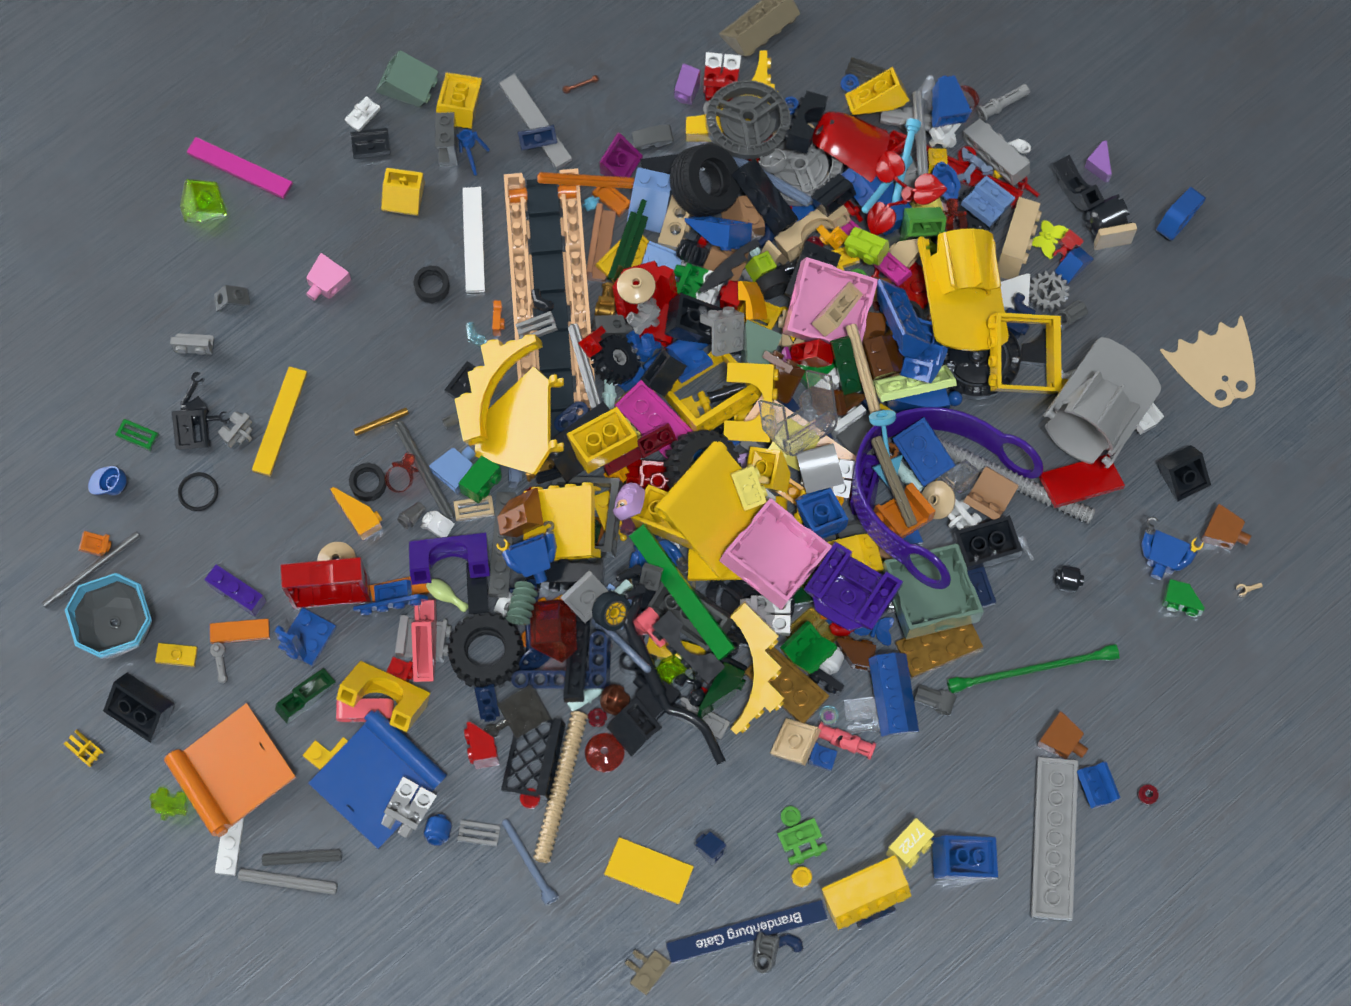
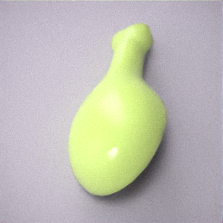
(443, 592)

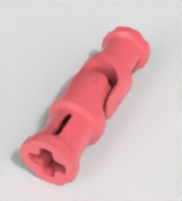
(852, 743)

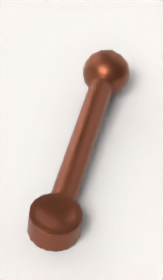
(566, 89)

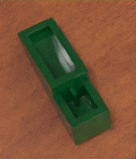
(304, 695)

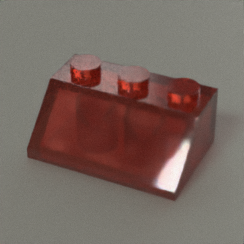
(553, 629)

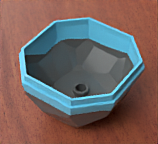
(98, 605)

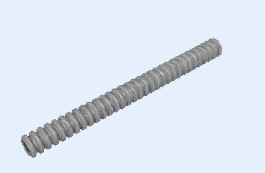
(1025, 486)

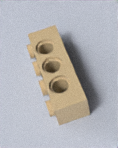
(674, 223)

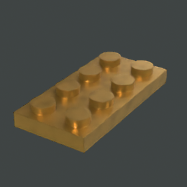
(938, 648)
(800, 693)

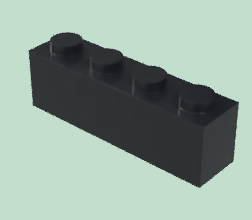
(765, 196)

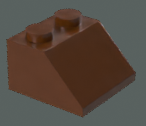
(883, 356)

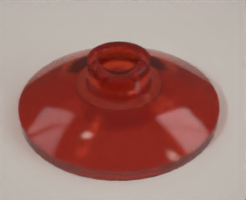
(604, 762)

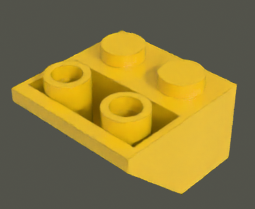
(402, 191)

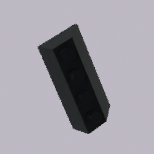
(566, 461)

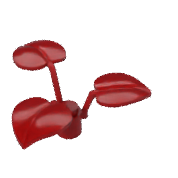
(889, 167)

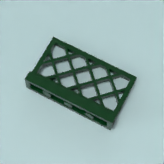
(629, 242)

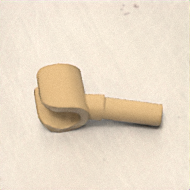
(1248, 588)

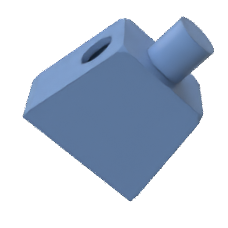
(452, 467)

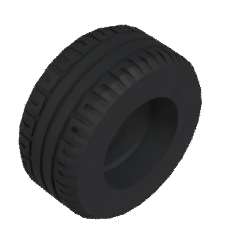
(687, 185)

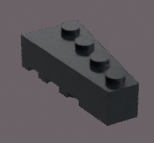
(566, 573)

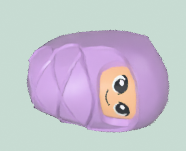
(629, 501)

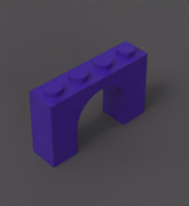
(427, 552)

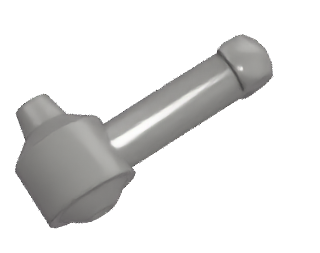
(218, 652)

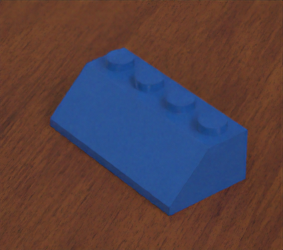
(865, 189)
(901, 319)
(893, 694)

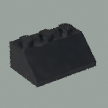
(989, 543)
(138, 706)

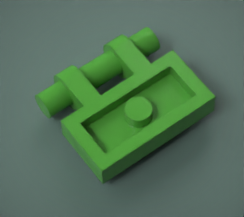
(801, 835)

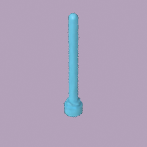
(912, 127)
(881, 189)

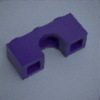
(238, 591)

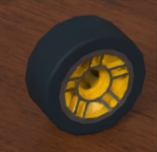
(610, 610)

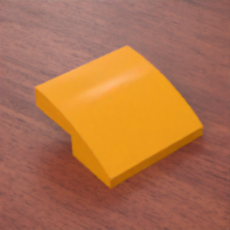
(754, 300)

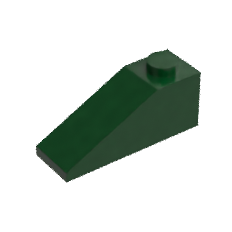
(723, 688)

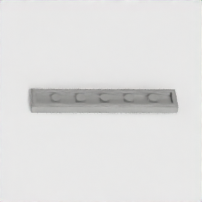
(533, 118)

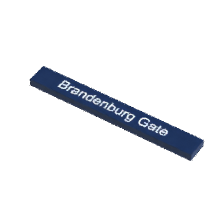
(746, 931)

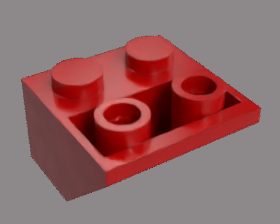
(483, 747)

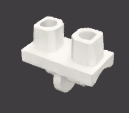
(362, 114)
(944, 135)
(961, 518)

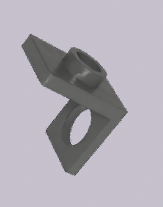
(231, 295)

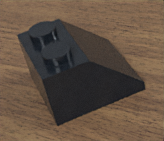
(1185, 472)

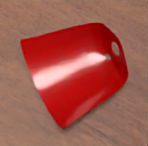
(852, 142)

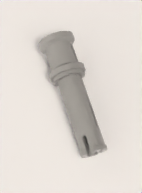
(996, 105)

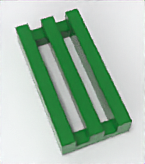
(151, 441)

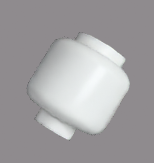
(833, 663)

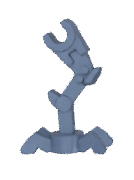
(975, 162)

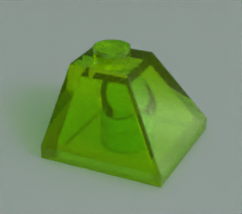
(201, 201)

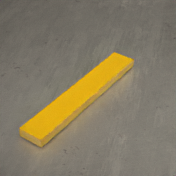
(279, 421)

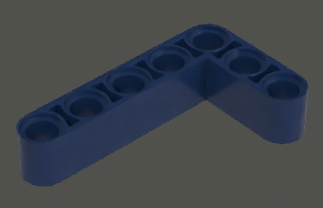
(594, 670)

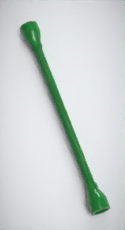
(1107, 653)

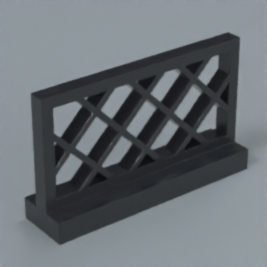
(549, 762)

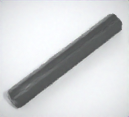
(301, 857)

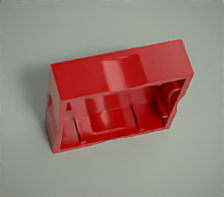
(326, 583)

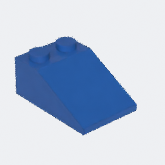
(722, 231)
(964, 857)

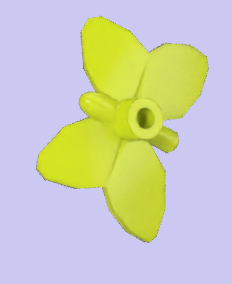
(1048, 237)

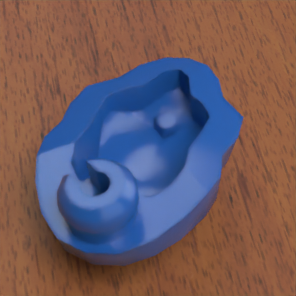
(947, 177)

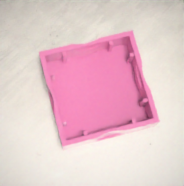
(814, 289)
(775, 554)

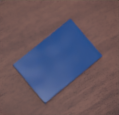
(924, 451)

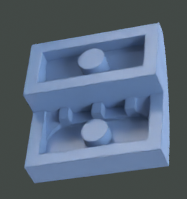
(988, 201)

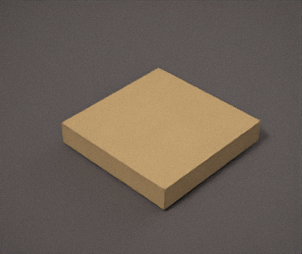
(1115, 236)
(795, 741)

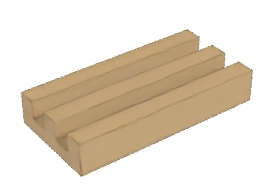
(474, 508)

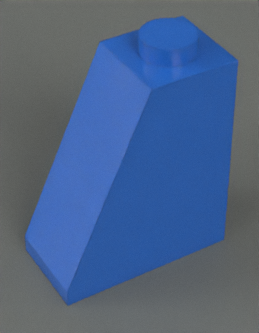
(948, 103)

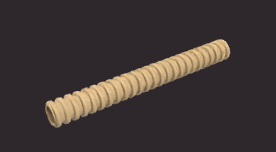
(560, 787)

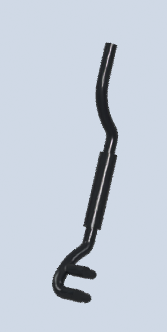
(653, 677)

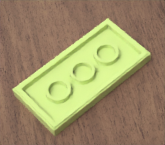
(902, 386)

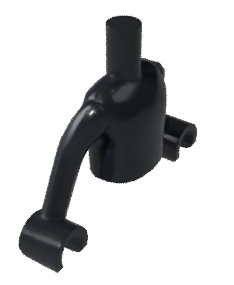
(197, 403)

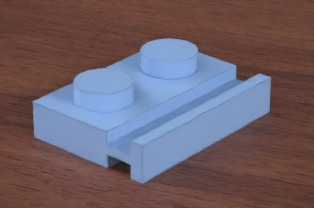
(661, 255)

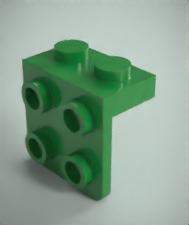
(808, 648)

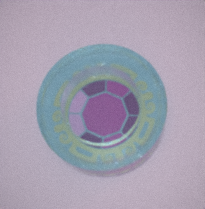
(829, 715)

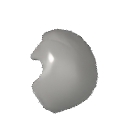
(774, 162)

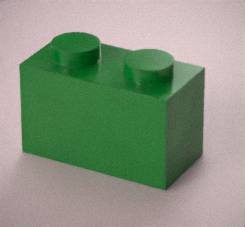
(480, 479)

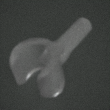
(1023, 542)

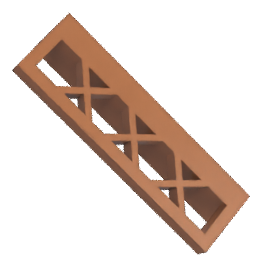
(600, 241)

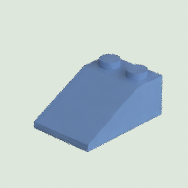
(655, 189)

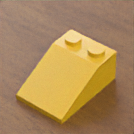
(878, 94)
(460, 96)
(863, 550)

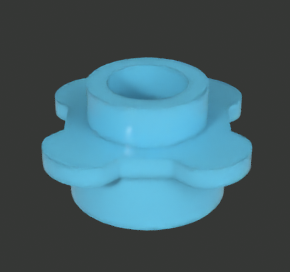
(590, 203)

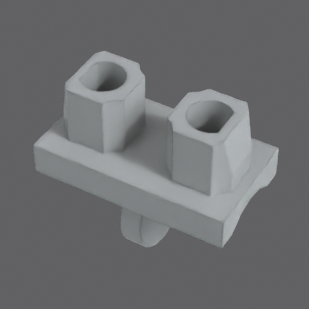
(646, 316)
(239, 432)

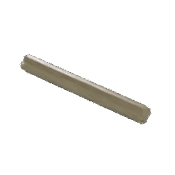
(893, 481)

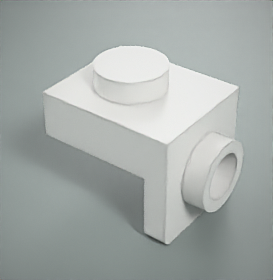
(437, 524)

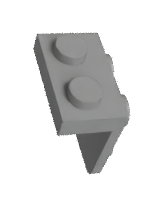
(726, 330)

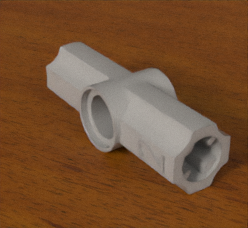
(899, 118)

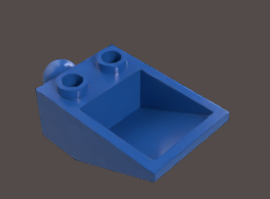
(929, 399)

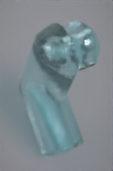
(472, 336)

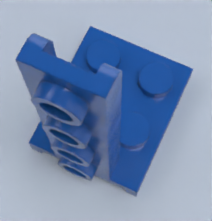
(305, 637)

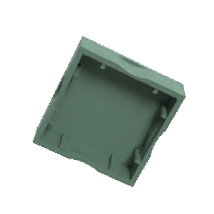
(932, 610)

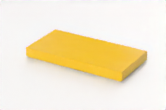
(648, 871)

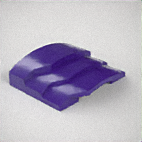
(850, 590)

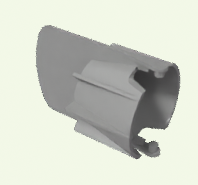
(1102, 402)

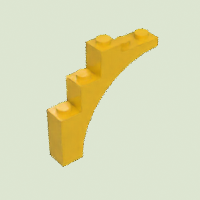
(696, 125)
(498, 359)
(766, 667)

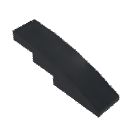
(724, 270)

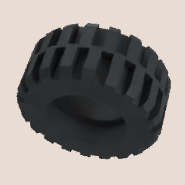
(684, 449)
(480, 626)

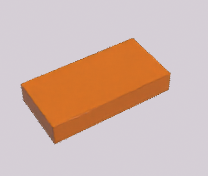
(612, 199)

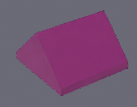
(620, 158)

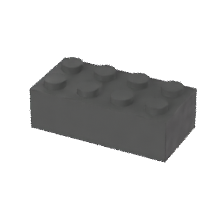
(663, 602)

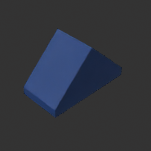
(1073, 264)

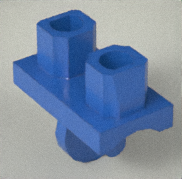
(646, 344)

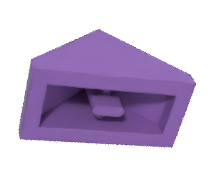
(1099, 162)

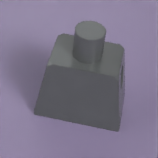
(612, 324)

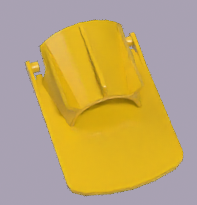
(963, 288)

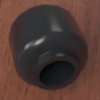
(1069, 578)

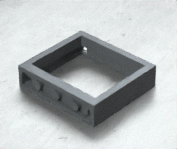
(612, 528)

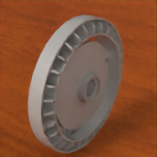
(812, 173)

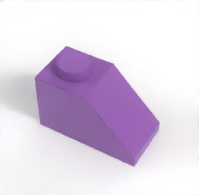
(687, 84)

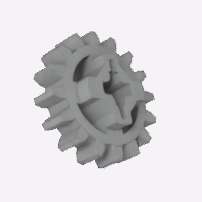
(1057, 293)

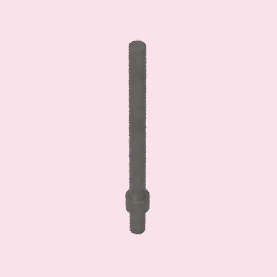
(60, 593)

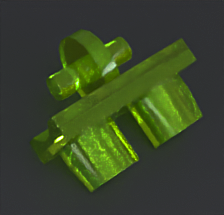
(167, 805)

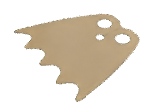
(1216, 356)

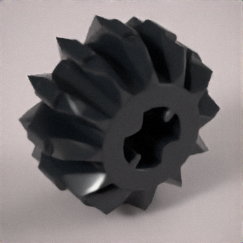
(692, 252)

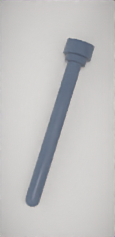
(625, 647)
(548, 895)

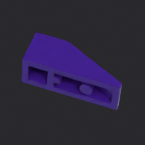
(869, 480)

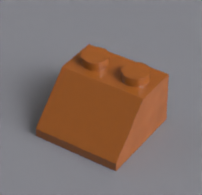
(521, 514)

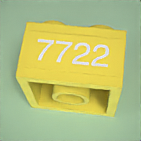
(910, 844)

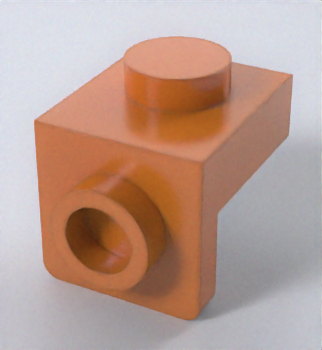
(94, 543)

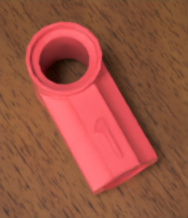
(646, 621)

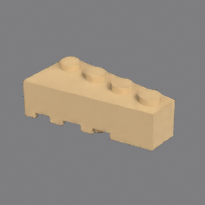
(1018, 238)

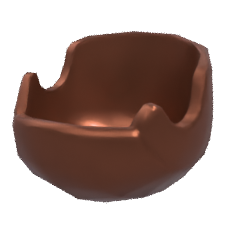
(614, 699)

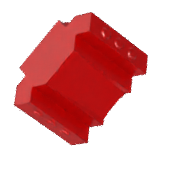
(664, 288)
(648, 472)

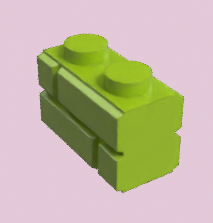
(866, 246)

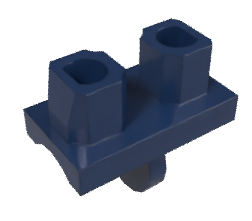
(487, 703)

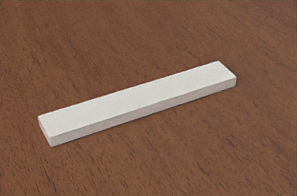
(473, 240)

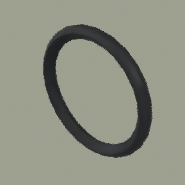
(191, 476)

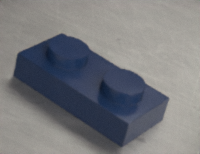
(982, 586)

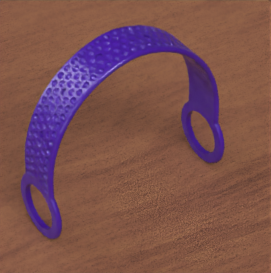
(942, 420)

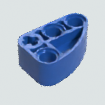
(1180, 213)

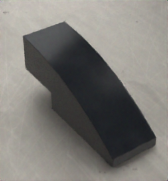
(477, 593)

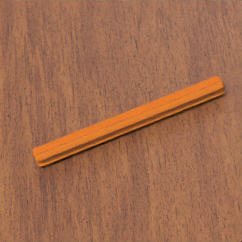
(585, 180)

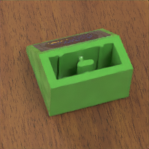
(922, 222)

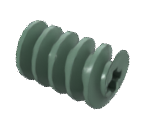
(522, 603)

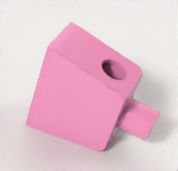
(326, 278)

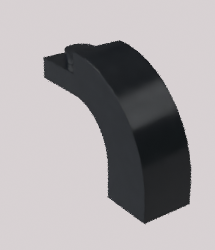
(1074, 186)

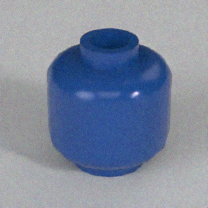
(437, 830)

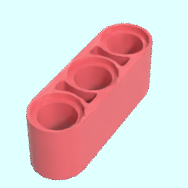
(346, 713)

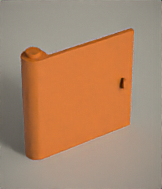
(229, 770)

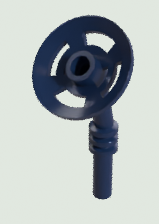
(532, 655)

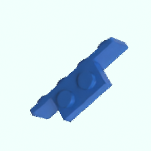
(391, 595)

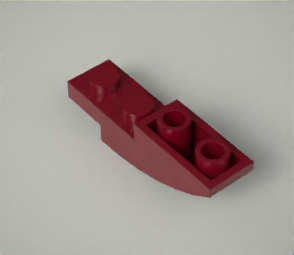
(647, 444)

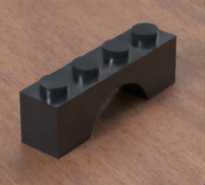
(810, 109)
(669, 630)

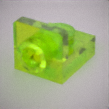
(669, 668)

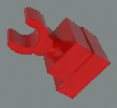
(1067, 242)

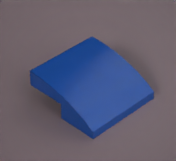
(926, 365)

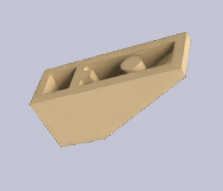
(837, 309)

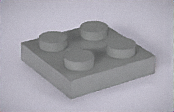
(583, 595)

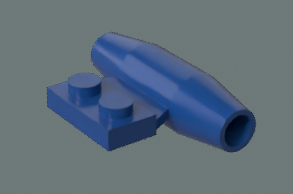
(691, 354)

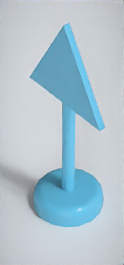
(884, 418)

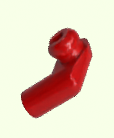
(839, 631)

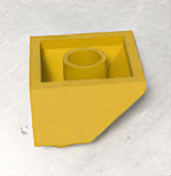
(772, 468)

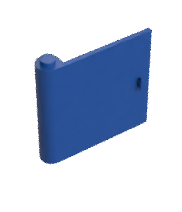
(368, 773)

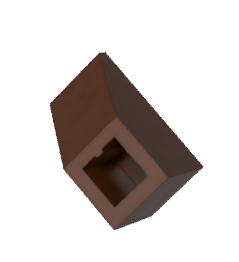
(856, 652)

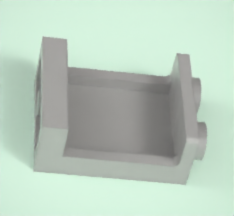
(404, 639)

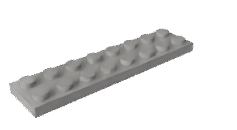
(1054, 839)

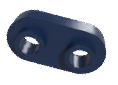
(570, 415)

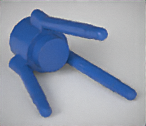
(467, 140)

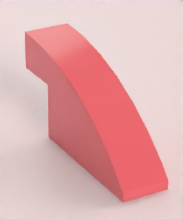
(424, 641)

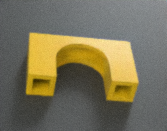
(764, 378)
(369, 679)

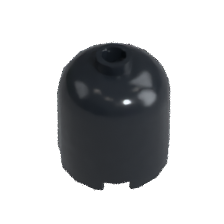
(1107, 214)

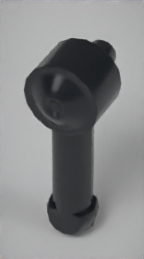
(697, 695)

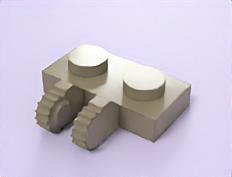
(649, 973)

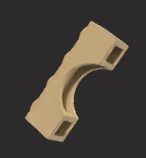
(793, 239)

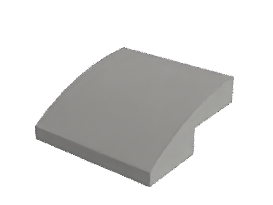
(820, 468)

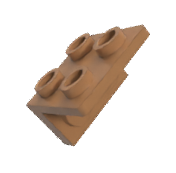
(991, 493)

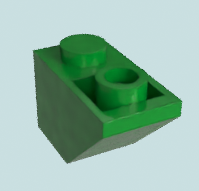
(1183, 598)

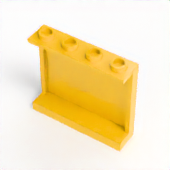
(573, 519)

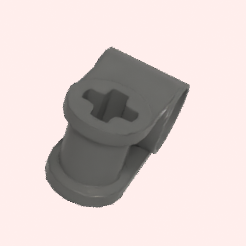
(766, 950)

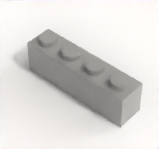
(997, 151)

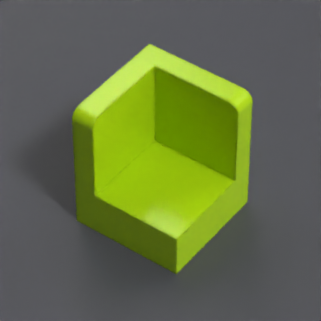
(760, 265)

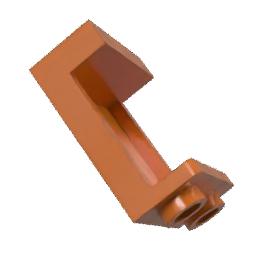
(892, 518)

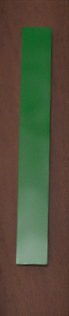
(683, 593)

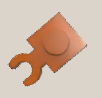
(498, 322)

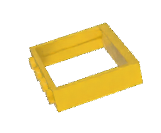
(1053, 352)
(719, 413)

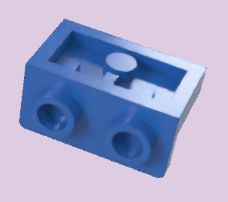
(1098, 785)

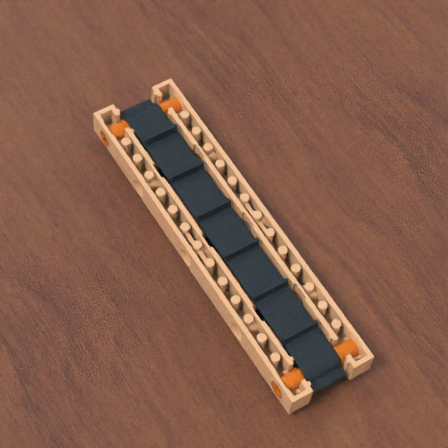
(556, 273)

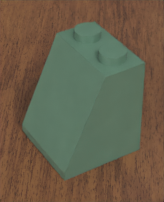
(407, 80)
(756, 341)

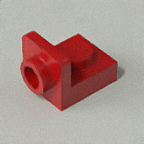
(590, 343)
(401, 669)

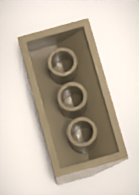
(759, 25)

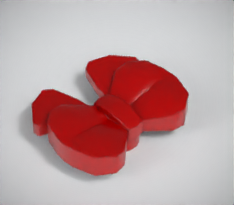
(854, 210)

